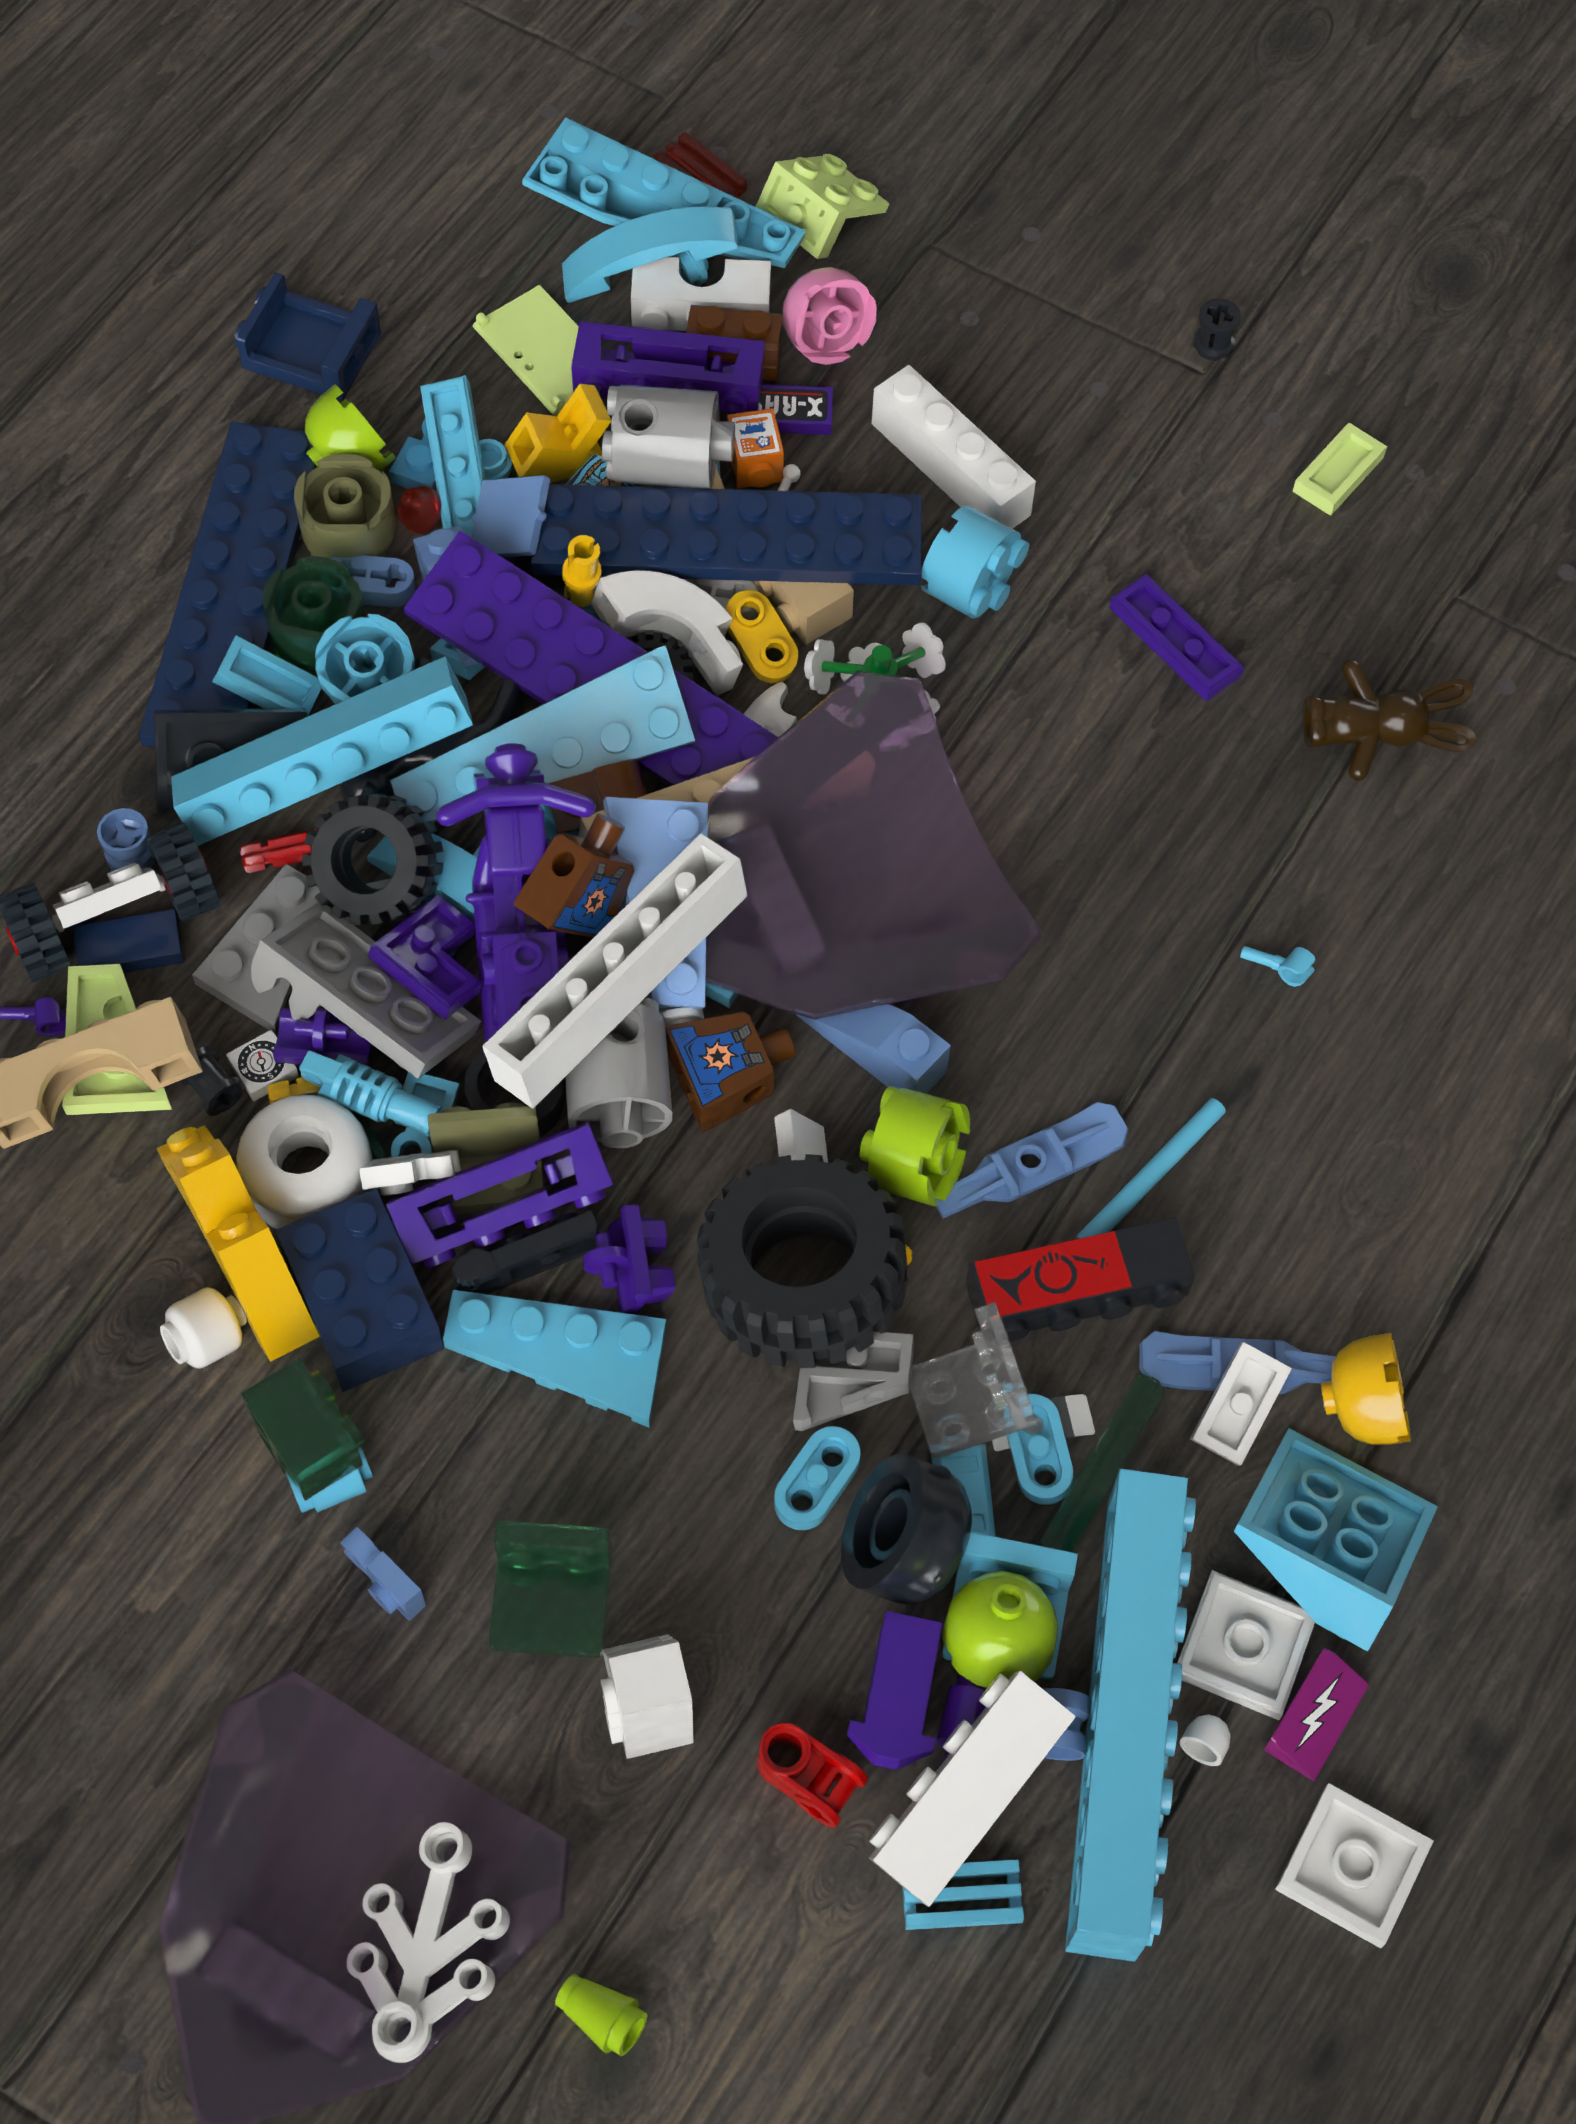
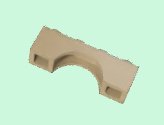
(144, 1043)

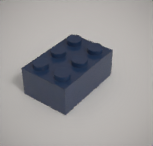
(360, 1289)

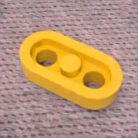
(761, 634)

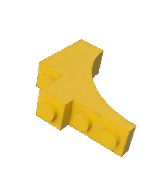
(239, 1240)

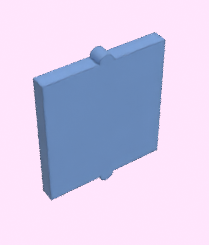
(511, 515)

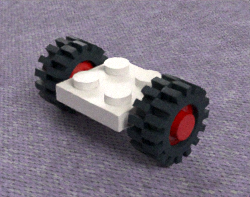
(180, 873)

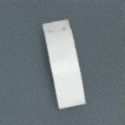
(676, 608)

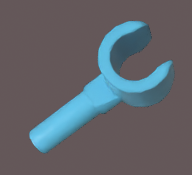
(1292, 970)

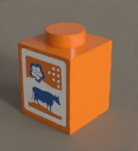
(757, 449)

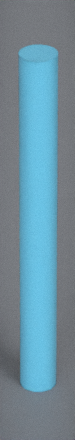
(1154, 1169)

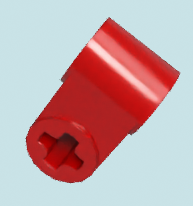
(812, 1774)

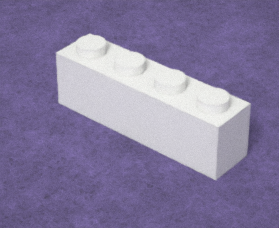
(951, 448)
(970, 1787)

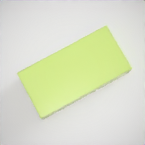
(1339, 469)

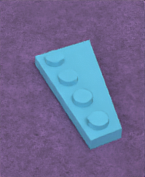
(583, 1351)

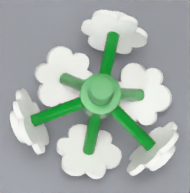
(921, 652)

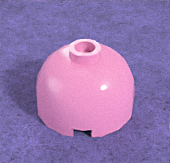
(828, 314)

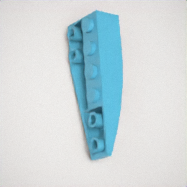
(623, 184)

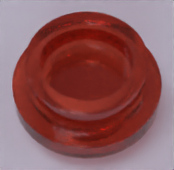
(419, 509)

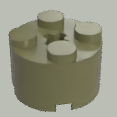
(345, 508)

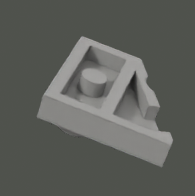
(854, 1383)

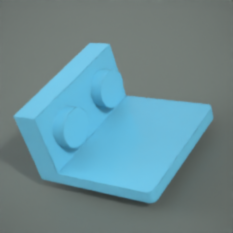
(1044, 1566)

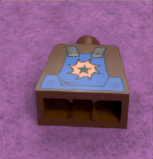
(579, 881)
(725, 1064)

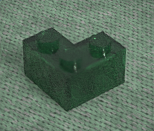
(304, 1427)

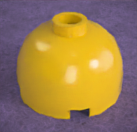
(1368, 1391)

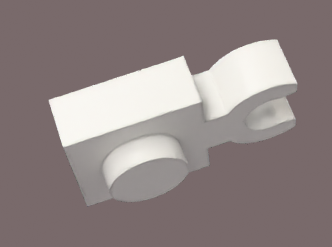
(398, 1173)

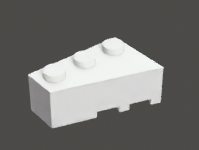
(647, 1696)

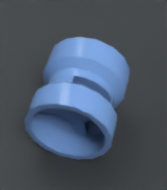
(123, 839)
(1072, 1742)

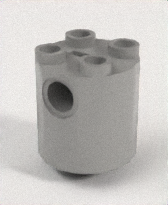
(665, 436)
(624, 1081)

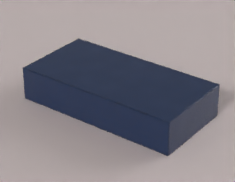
(131, 941)

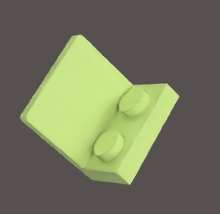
(818, 198)

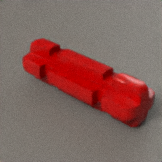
(279, 851)

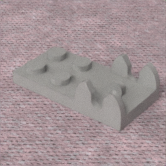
(331, 969)

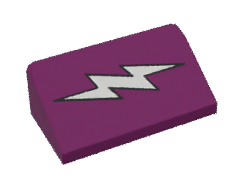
(1317, 1715)

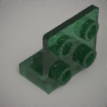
(550, 1589)

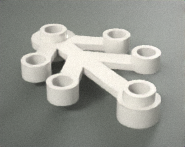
(424, 1951)

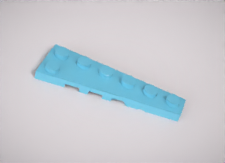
(603, 722)

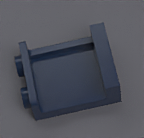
(306, 339)

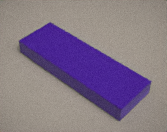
(1176, 637)

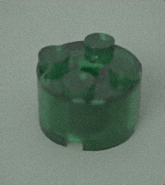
(305, 604)

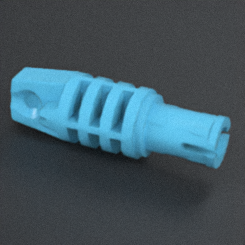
(367, 1091)

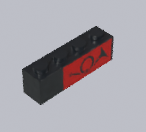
(1084, 1278)

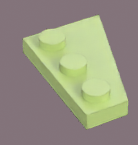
(97, 995)

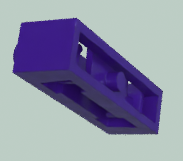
(670, 361)
(485, 1227)

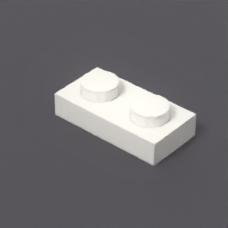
(1240, 1403)

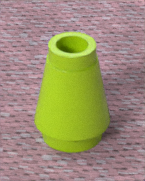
(602, 2014)

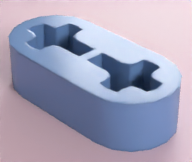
(375, 573)

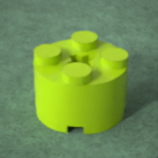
(916, 1145)

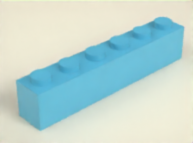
(321, 751)

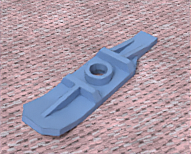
(1061, 1152)
(1201, 1361)

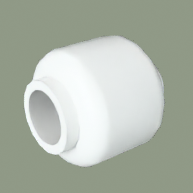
(203, 1328)

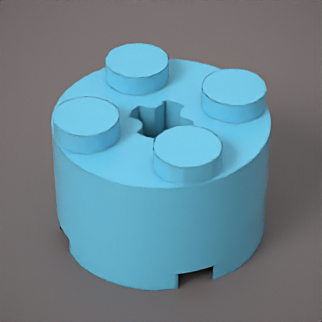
(973, 562)

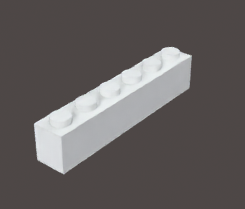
(615, 970)

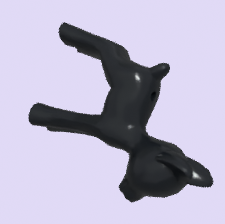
(506, 708)

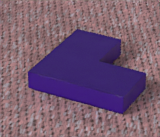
(419, 956)

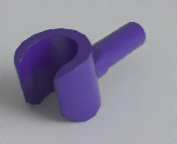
(46, 1013)

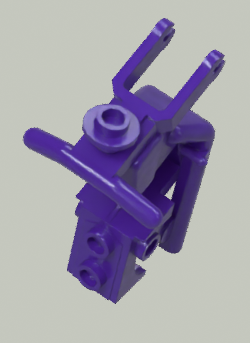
(512, 948)

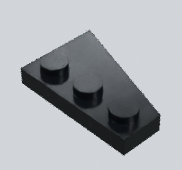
(197, 736)

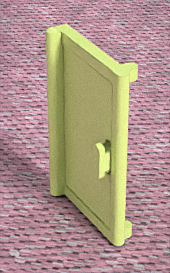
(542, 337)

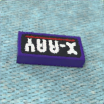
(799, 408)

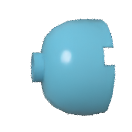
(361, 656)

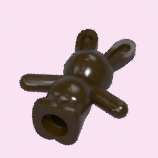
(1394, 718)

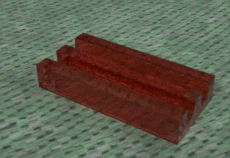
(703, 165)

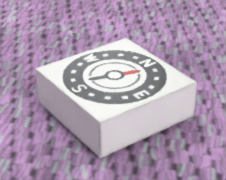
(256, 1066)

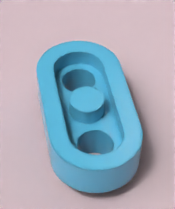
(1040, 1453)
(815, 1480)

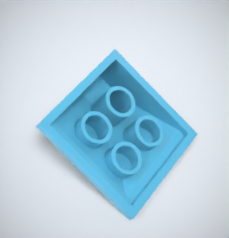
(1334, 1536)

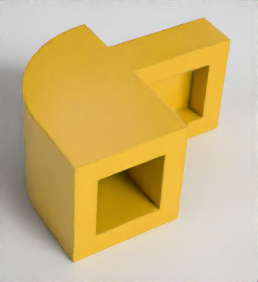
(562, 442)

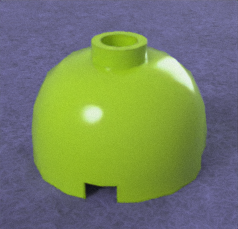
(342, 430)
(1000, 1627)

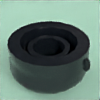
(906, 1530)

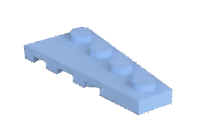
(651, 840)

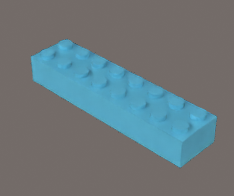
(1128, 1718)

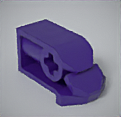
(899, 1693)

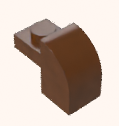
(611, 780)

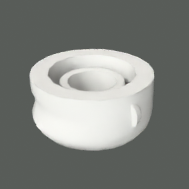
(296, 1124)

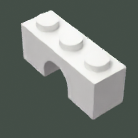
(664, 299)

